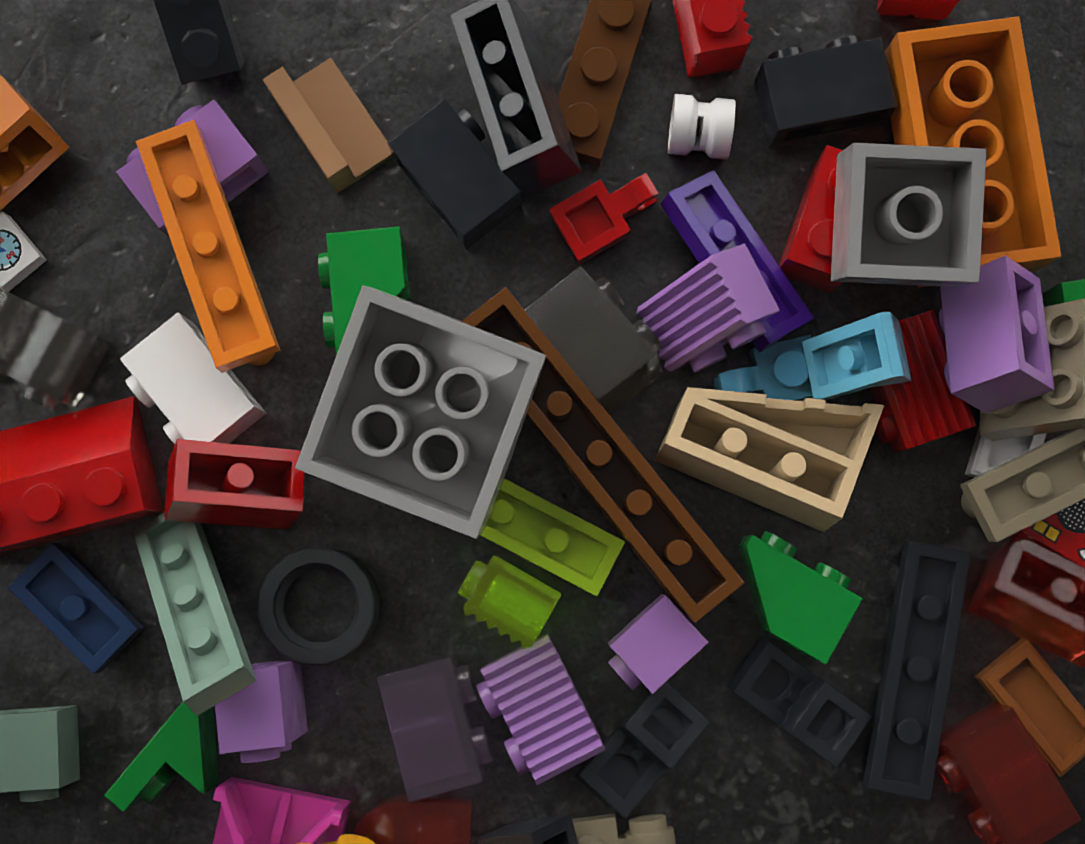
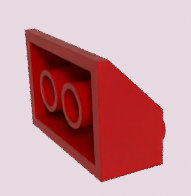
(75, 475)

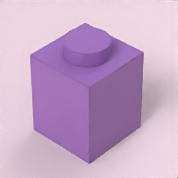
(655, 645)

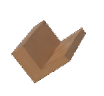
(330, 123)

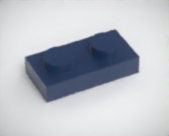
(75, 607)

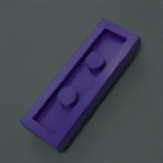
(713, 223)

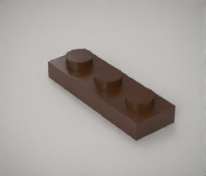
(600, 72)

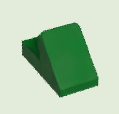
(182, 743)

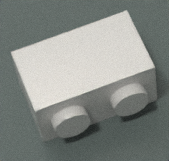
(181, 378)

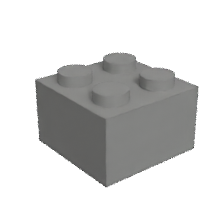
(908, 215)

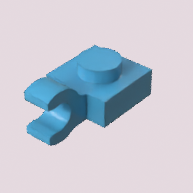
(775, 371)

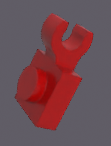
(596, 219)

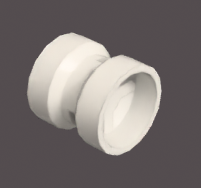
(714, 130)

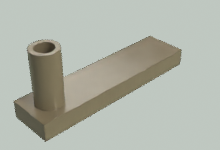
(1028, 487)

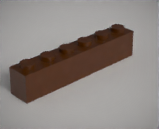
(614, 471)

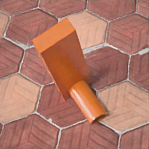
(208, 247)

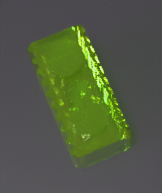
(508, 599)

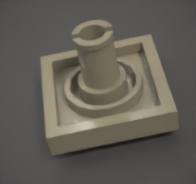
(1065, 405)

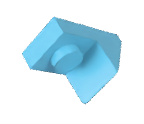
(857, 357)

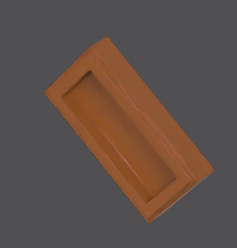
(1041, 701)

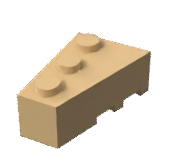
(772, 451)

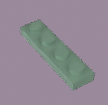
(193, 612)

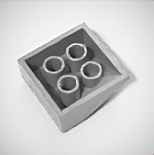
(421, 412)

